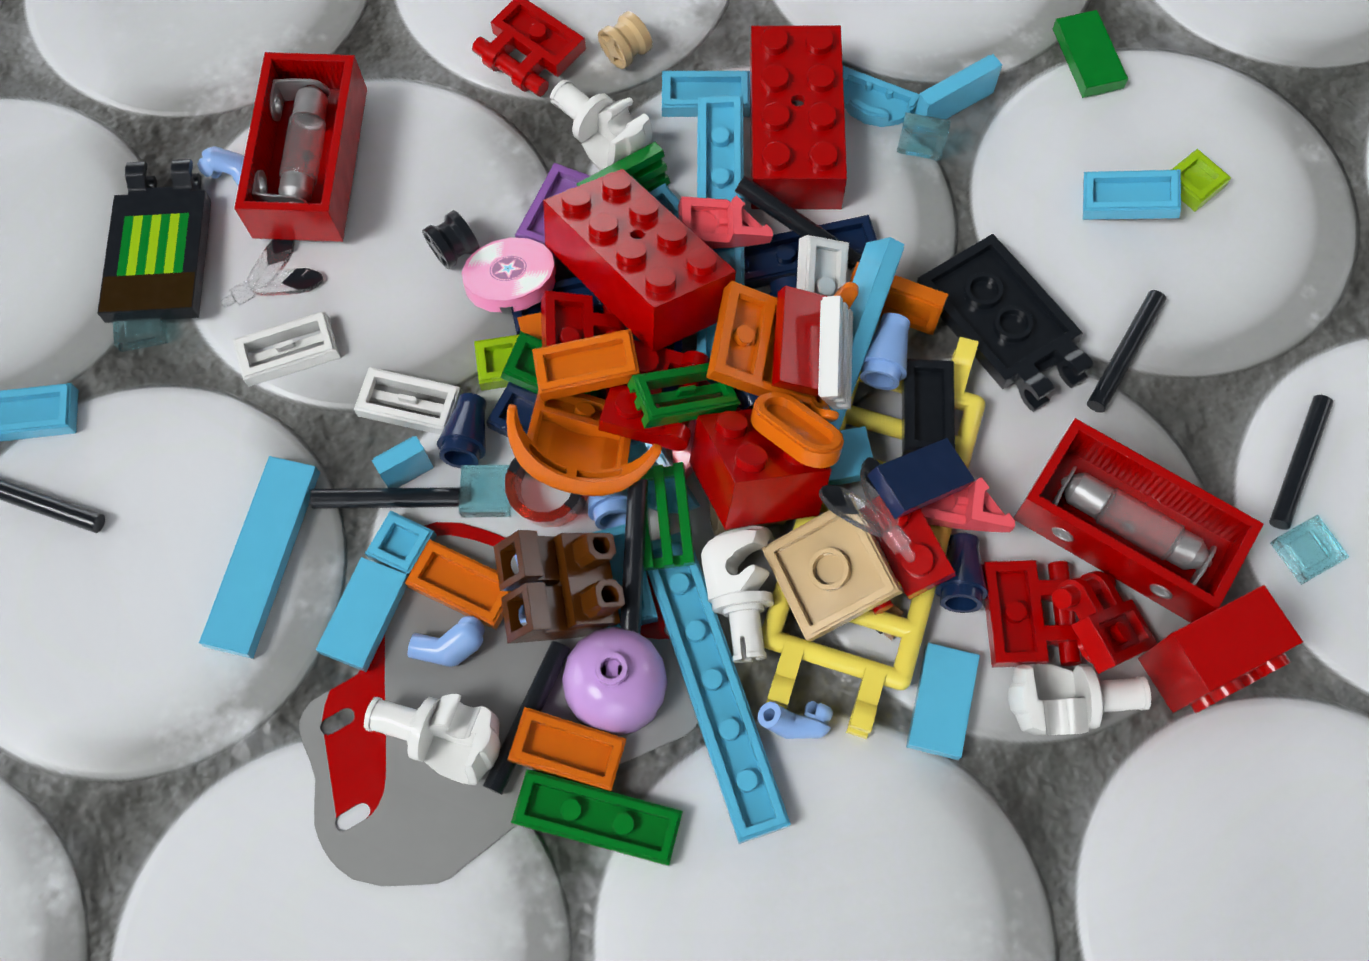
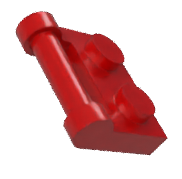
(620, 413)

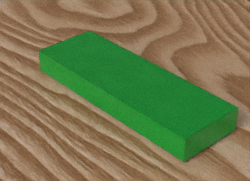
(597, 817)

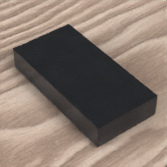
(927, 404)

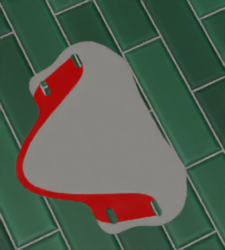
(418, 820)

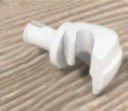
(602, 124)
(736, 593)
(1068, 701)
(443, 733)

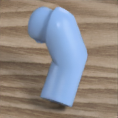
(219, 160)
(450, 648)
(794, 726)

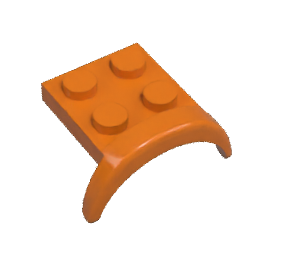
(745, 344)
(570, 451)

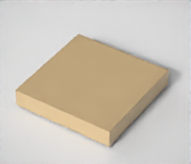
(830, 573)

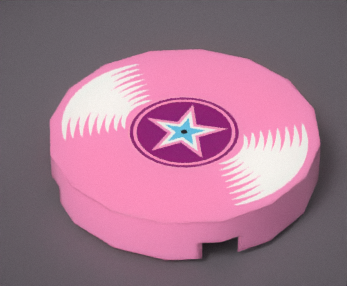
(509, 274)

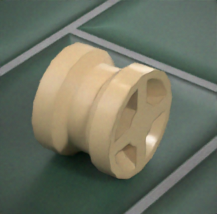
(625, 40)

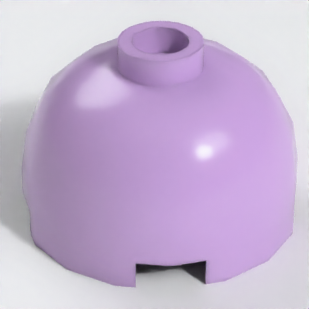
(612, 700)

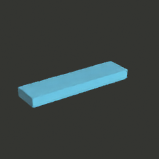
(874, 281)
(260, 558)

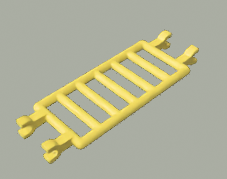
(909, 629)

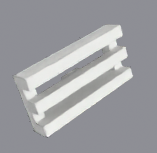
(835, 353)
(288, 355)
(405, 418)

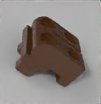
(560, 582)

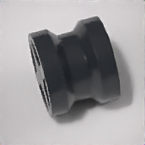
(451, 239)

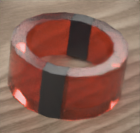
(554, 518)

